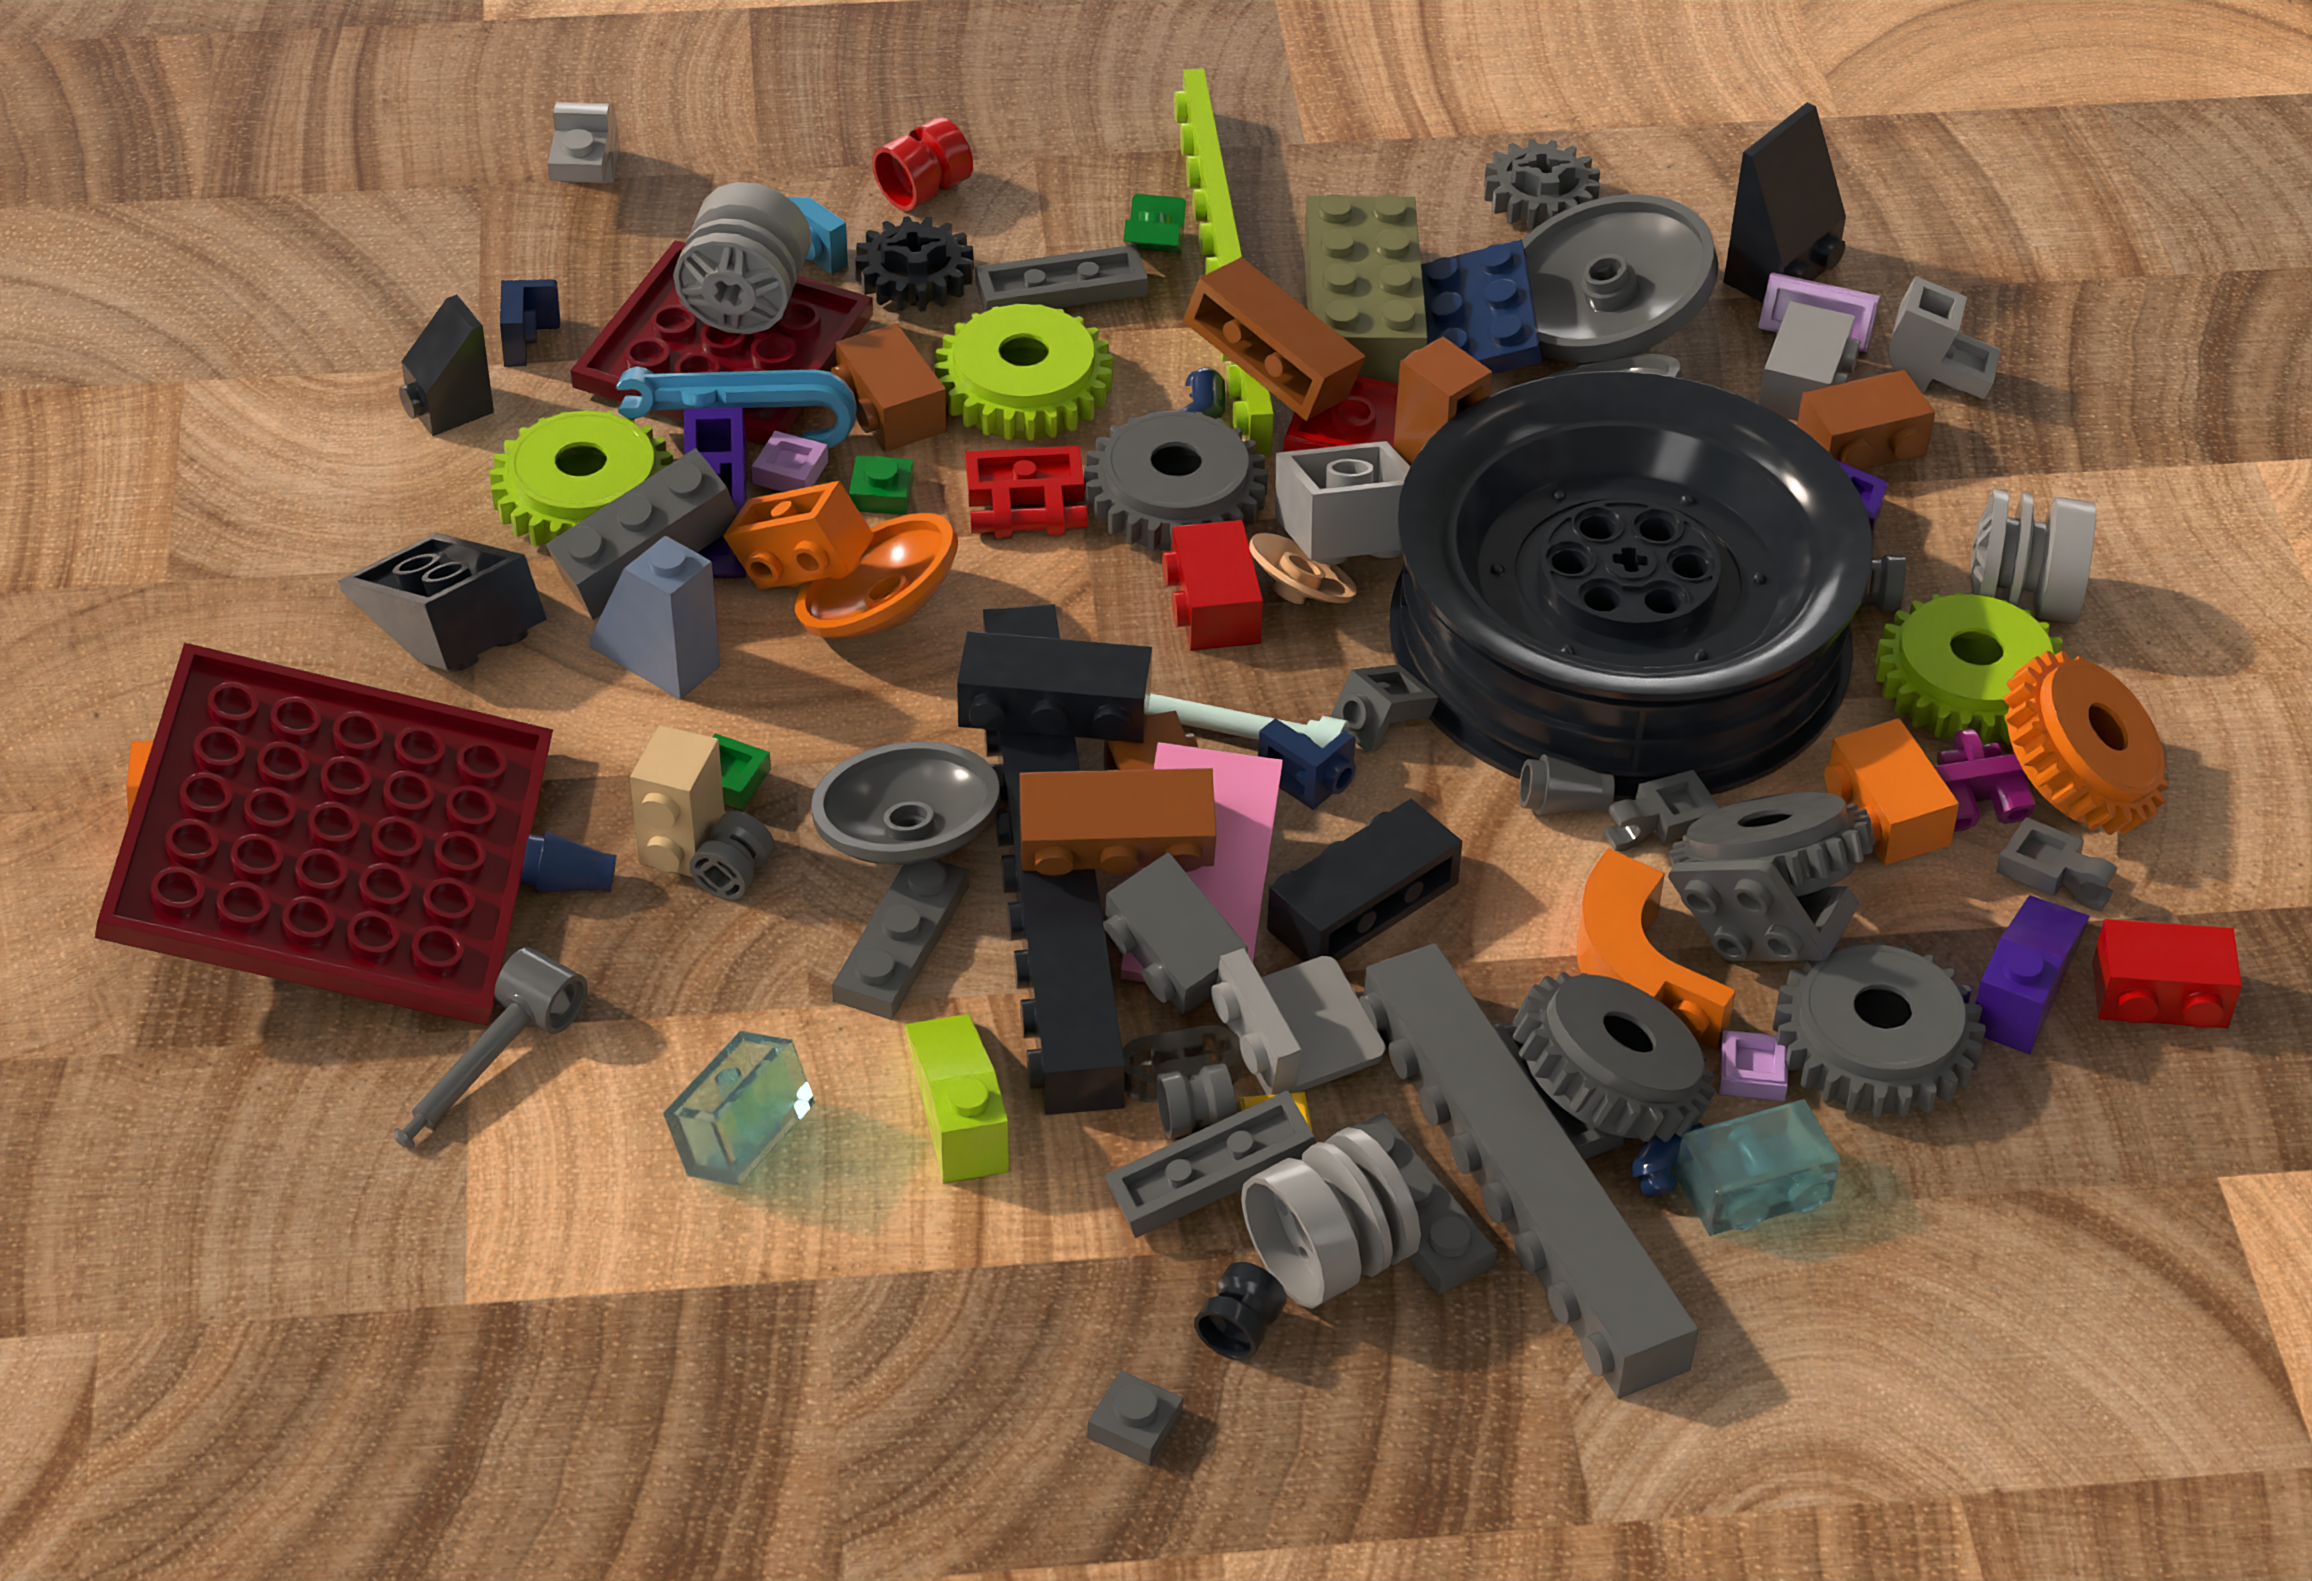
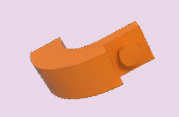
(1611, 942)

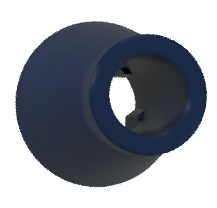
(565, 865)

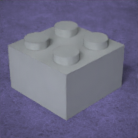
(1341, 500)

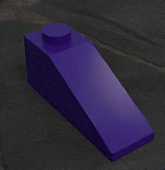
(722, 442)
(2028, 971)

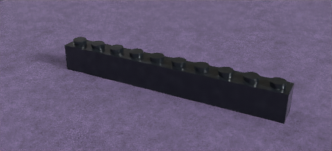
(1059, 923)

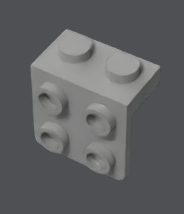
(1296, 1022)

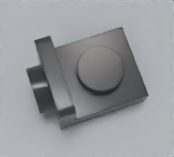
(1381, 697)

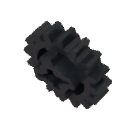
(914, 263)

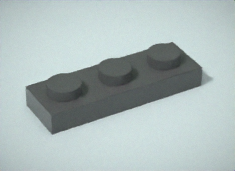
(1064, 279)
(900, 937)
(1208, 1163)
(1450, 1242)

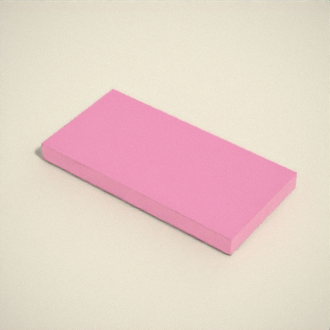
(1244, 816)

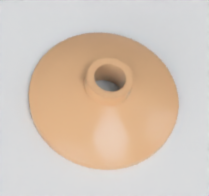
(1298, 575)

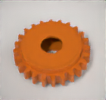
(2085, 742)

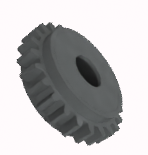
(1171, 474)
(1803, 834)
(1879, 1028)
(1613, 1056)

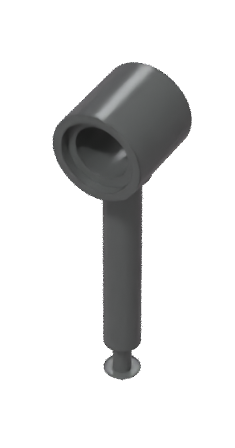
(534, 994)

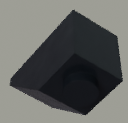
(448, 371)

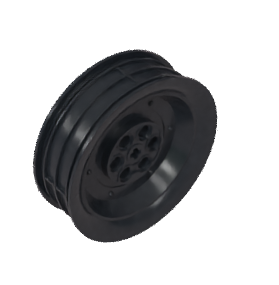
(1629, 580)

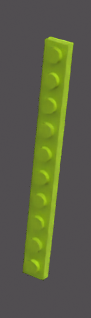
(1218, 238)

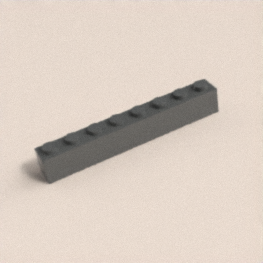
(1529, 1173)

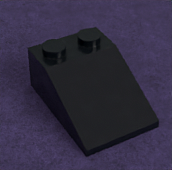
(1785, 208)
(448, 599)

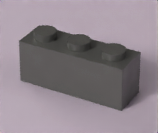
(677, 502)

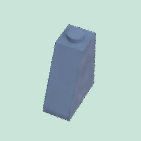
(662, 619)

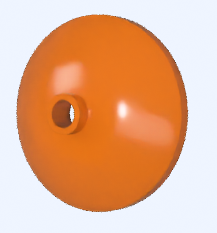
(889, 586)

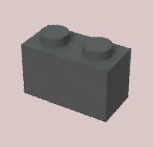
(1170, 932)

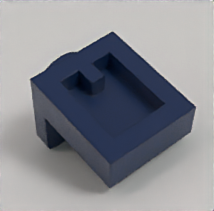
(523, 311)
(1307, 769)

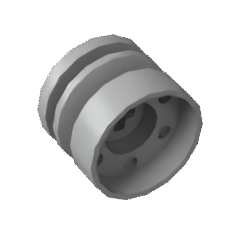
(742, 258)
(2035, 555)
(1331, 1217)

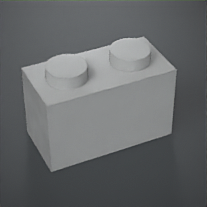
(1807, 356)

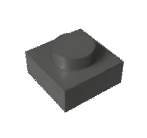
(1135, 1417)

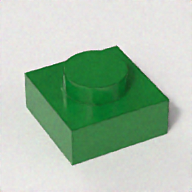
(882, 484)
(741, 770)

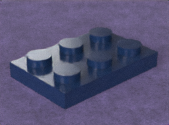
(1484, 305)

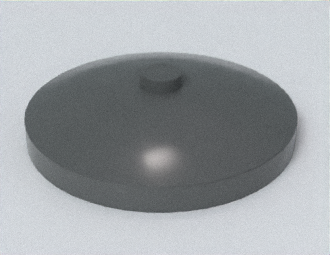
(1618, 276)

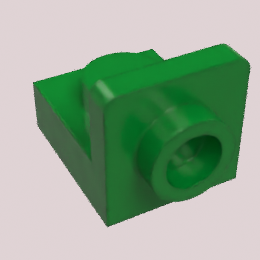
(1156, 223)

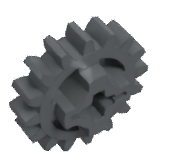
(1539, 182)

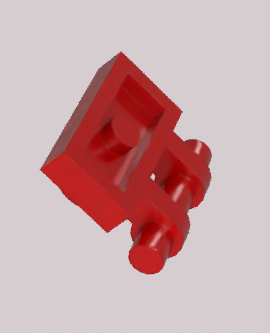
(1025, 477)

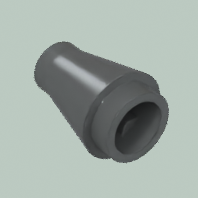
(1561, 787)

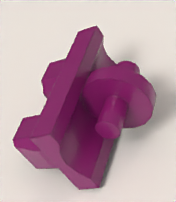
(1980, 774)

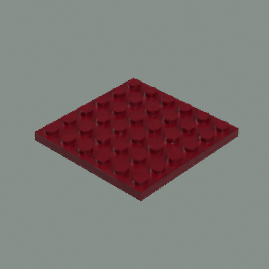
(328, 835)

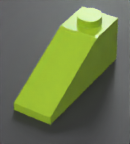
(959, 1098)

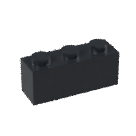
(1054, 686)
(1364, 883)

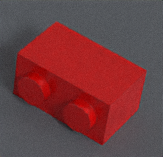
(1214, 585)
(2166, 973)

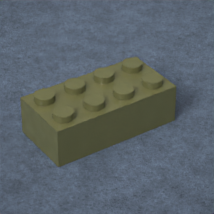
(1367, 276)

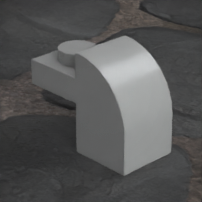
(584, 143)
(1930, 344)

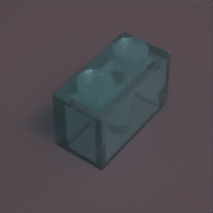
(739, 1108)
(1757, 1167)

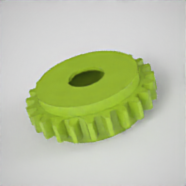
(1024, 371)
(571, 470)
(1954, 662)

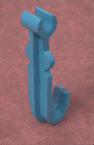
(742, 390)

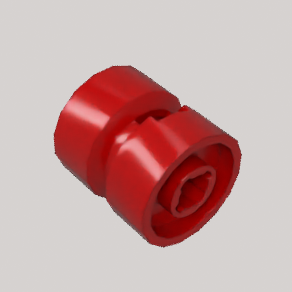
(922, 163)

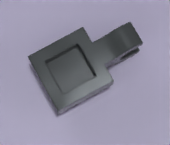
(1660, 806)
(2053, 858)

